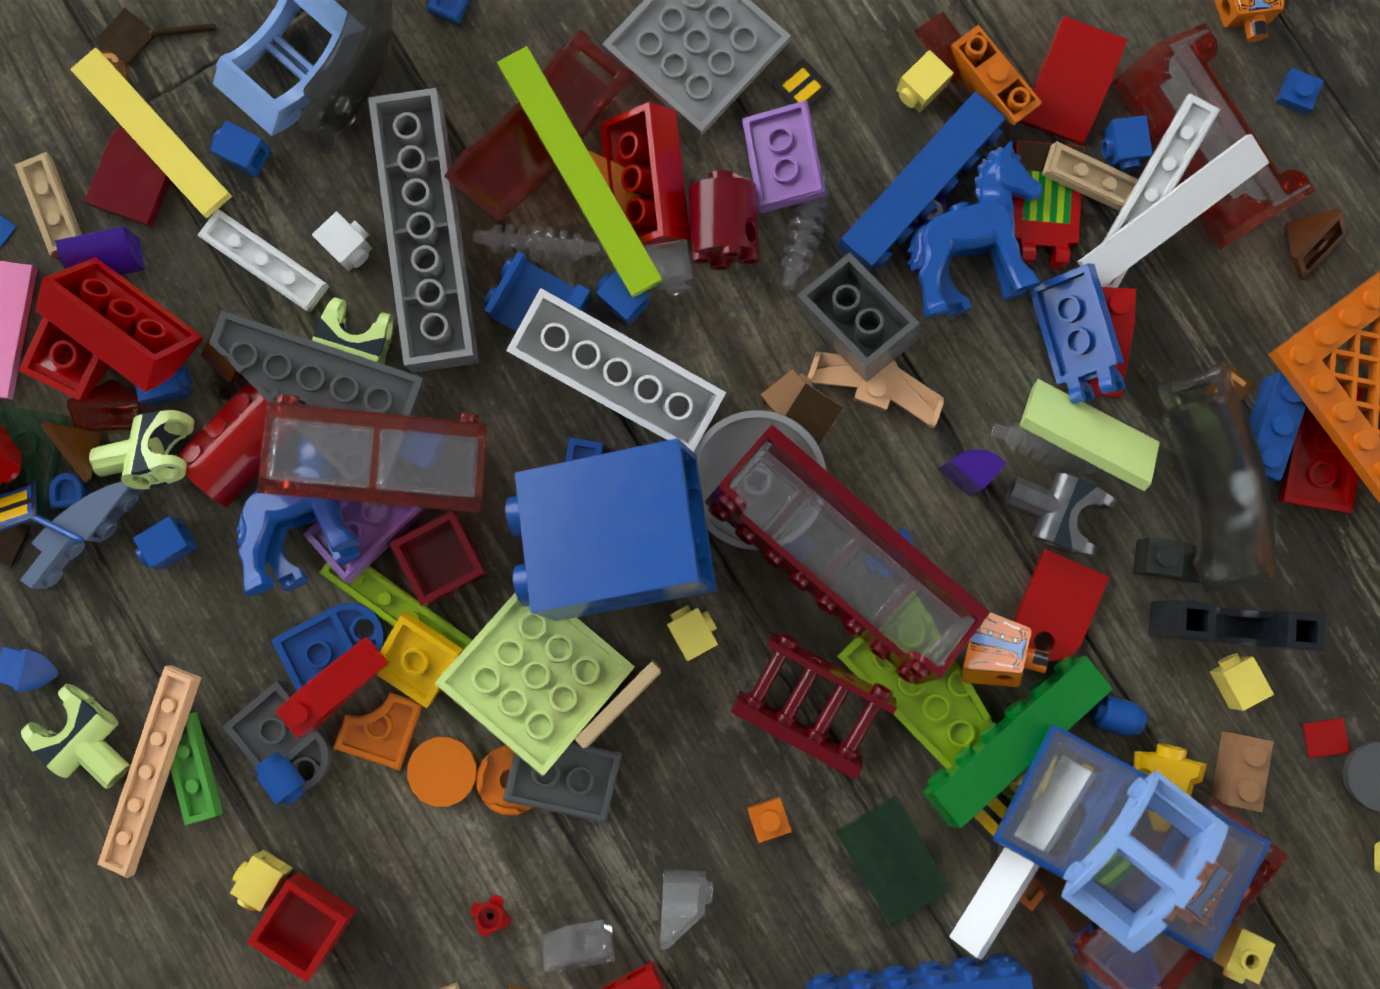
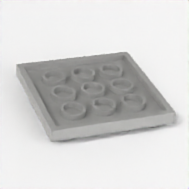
(696, 52)

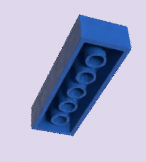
(966, 973)

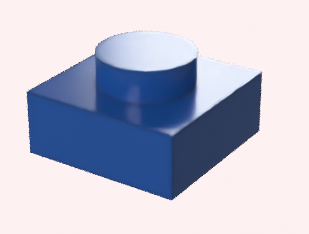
(1299, 91)

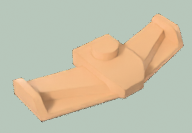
(886, 386)

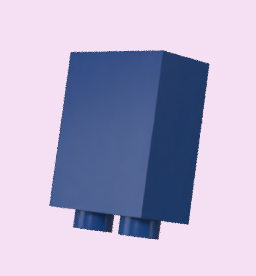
(611, 532)

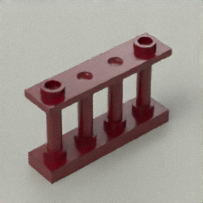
(813, 739)

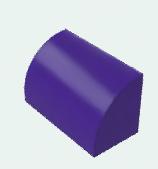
(114, 247)
(972, 469)

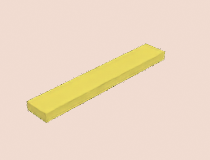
(151, 132)

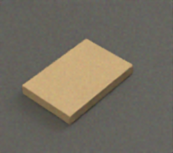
(618, 705)

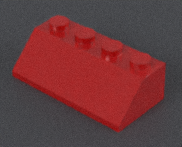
(649, 148)
(117, 322)

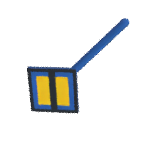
(20, 506)

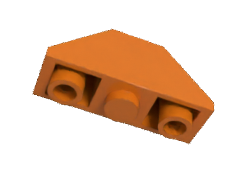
(992, 76)

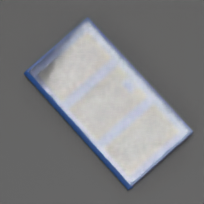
(1072, 803)

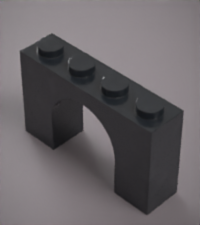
(1239, 627)

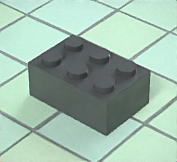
(858, 317)

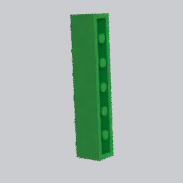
(1012, 743)

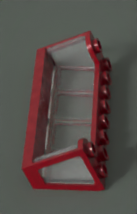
(847, 558)

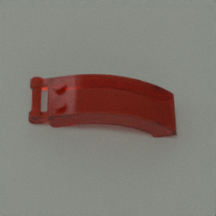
(511, 158)

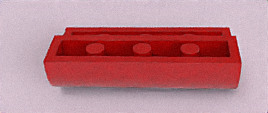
(228, 448)

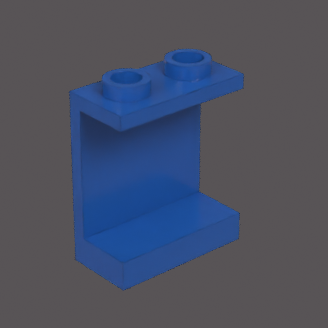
(519, 288)

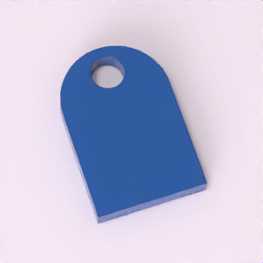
(323, 639)

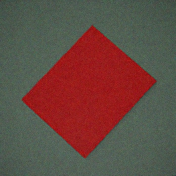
(1326, 738)

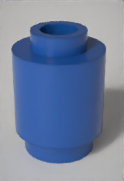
(1119, 716)
(280, 779)

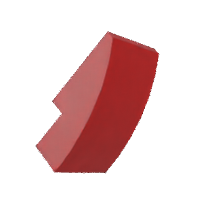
(1074, 79)
(62, 362)

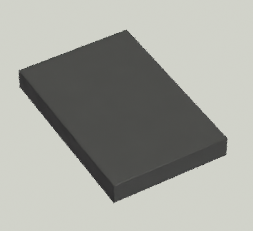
(575, 785)

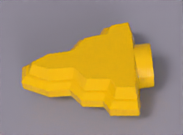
(1172, 764)

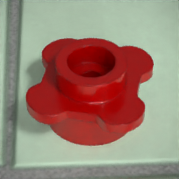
(487, 925)

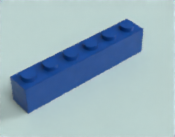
(922, 182)

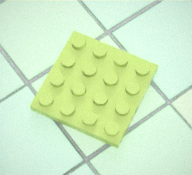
(534, 681)

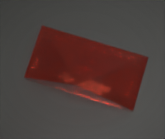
(938, 37)
(105, 408)

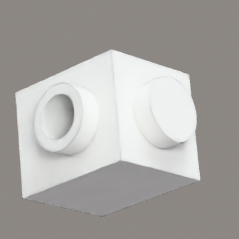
(344, 241)

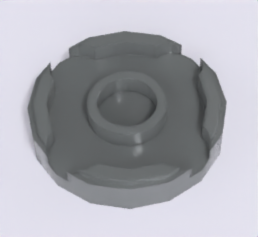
(1362, 775)

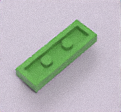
(194, 775)

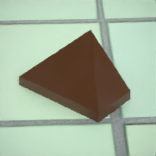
(1314, 239)
(75, 446)

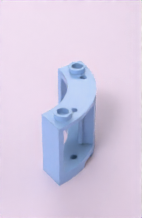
(282, 112)
(1177, 884)

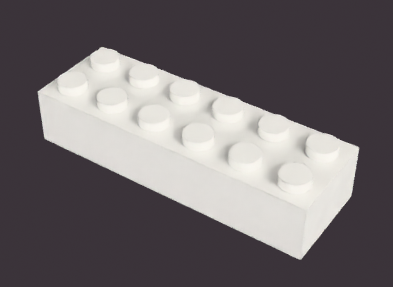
(615, 370)

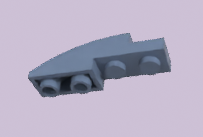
(92, 518)

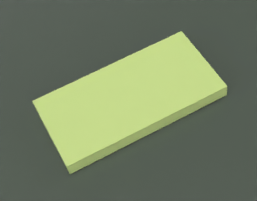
(1090, 435)

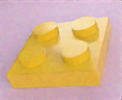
(417, 658)

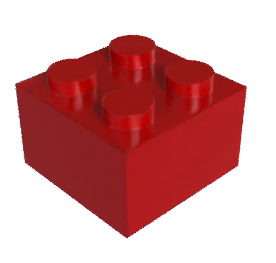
(301, 926)

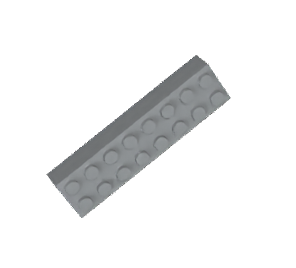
(423, 231)

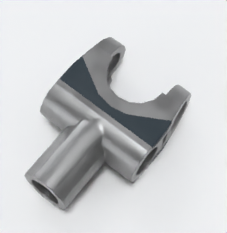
(1058, 510)

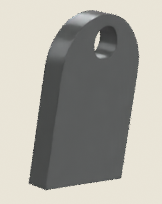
(262, 733)

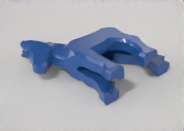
(976, 231)
(263, 535)

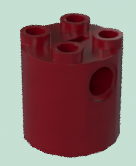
(723, 220)

